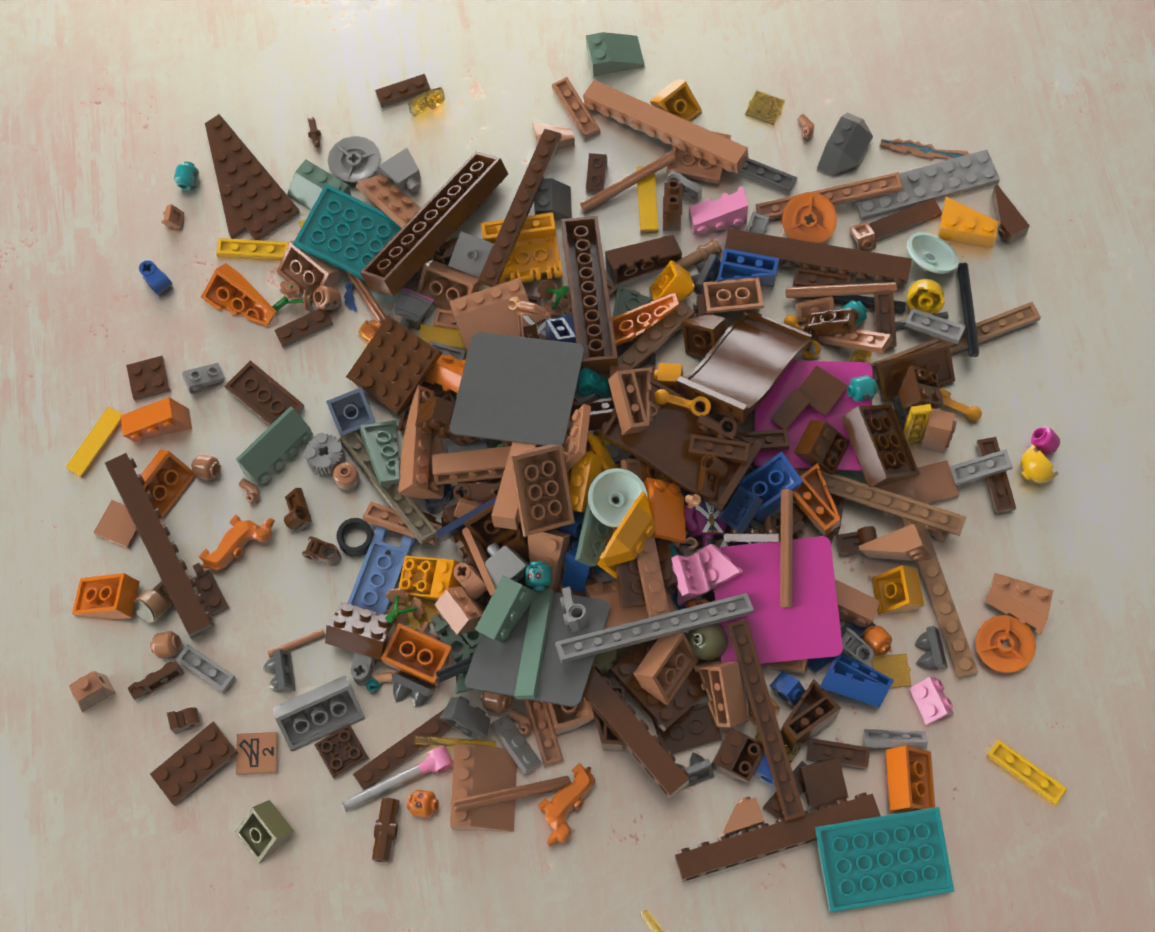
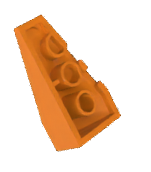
(235, 294)
(639, 320)

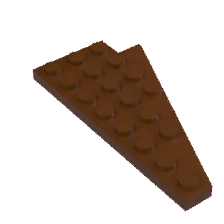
(247, 191)

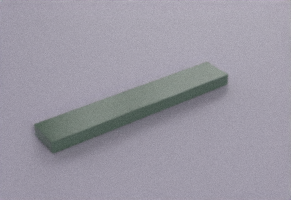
(534, 645)

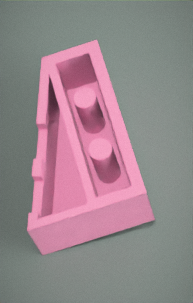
(719, 214)

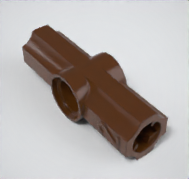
(385, 830)

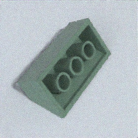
(274, 447)

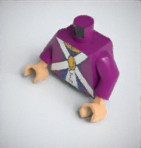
(702, 520)

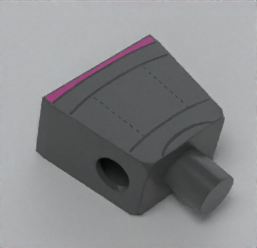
(413, 309)

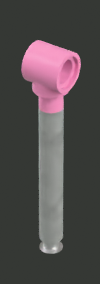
(437, 762)

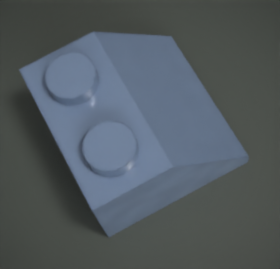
(350, 411)

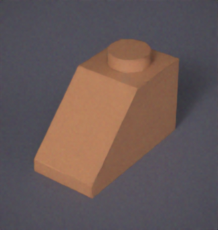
(744, 816)

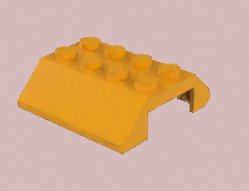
(535, 249)

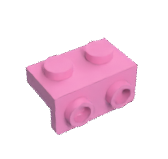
(690, 575)
(931, 699)

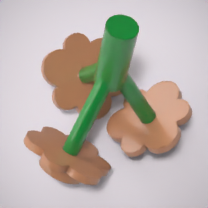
(292, 289)
(547, 289)
(400, 612)

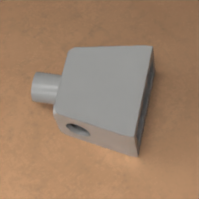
(402, 171)
(506, 563)

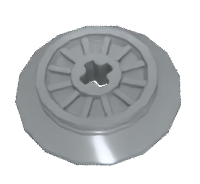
(350, 149)

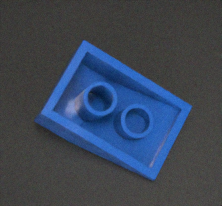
(769, 481)

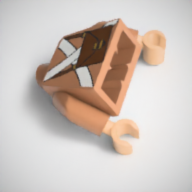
(530, 319)

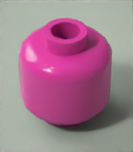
(1045, 440)

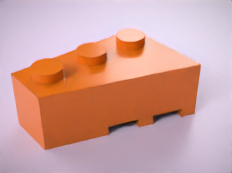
(447, 373)
(156, 420)

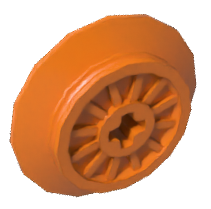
(803, 206)
(1020, 644)

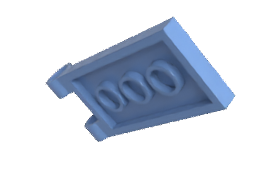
(379, 572)

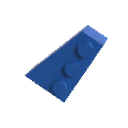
(744, 265)
(575, 572)
(856, 680)

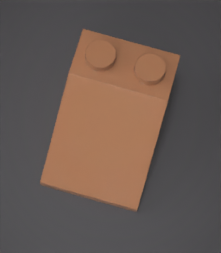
(899, 545)
(460, 610)

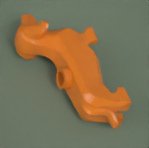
(234, 541)
(564, 802)

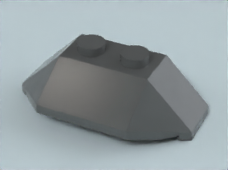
(845, 145)

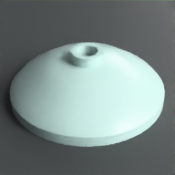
(932, 253)
(614, 484)

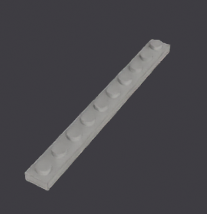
(653, 627)

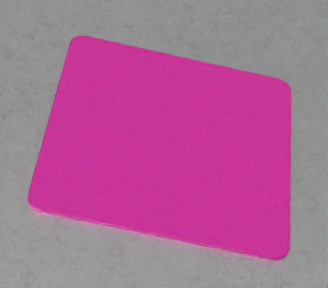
(792, 380)
(786, 634)

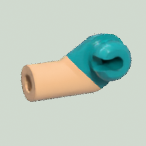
(377, 679)

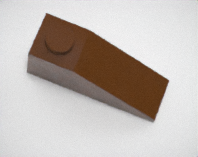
(1010, 221)

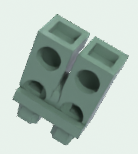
(450, 638)

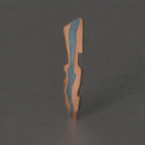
(921, 150)

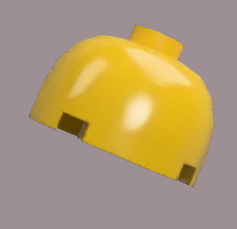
(925, 296)
(1036, 466)

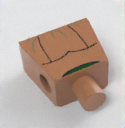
(91, 690)

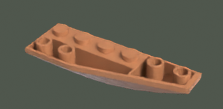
(416, 456)

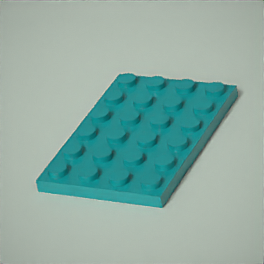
(345, 231)
(884, 859)

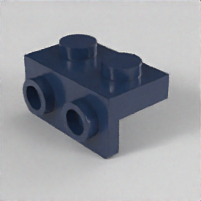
(740, 509)

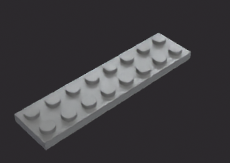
(935, 182)

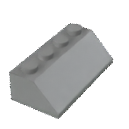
(318, 712)

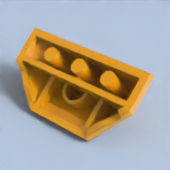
(631, 533)

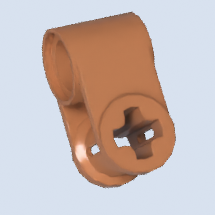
(472, 582)

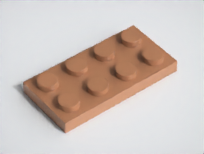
(389, 198)

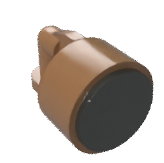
(151, 604)

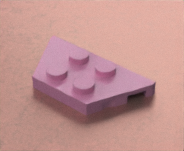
(717, 569)

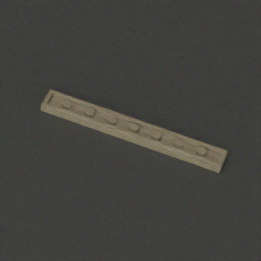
(401, 504)

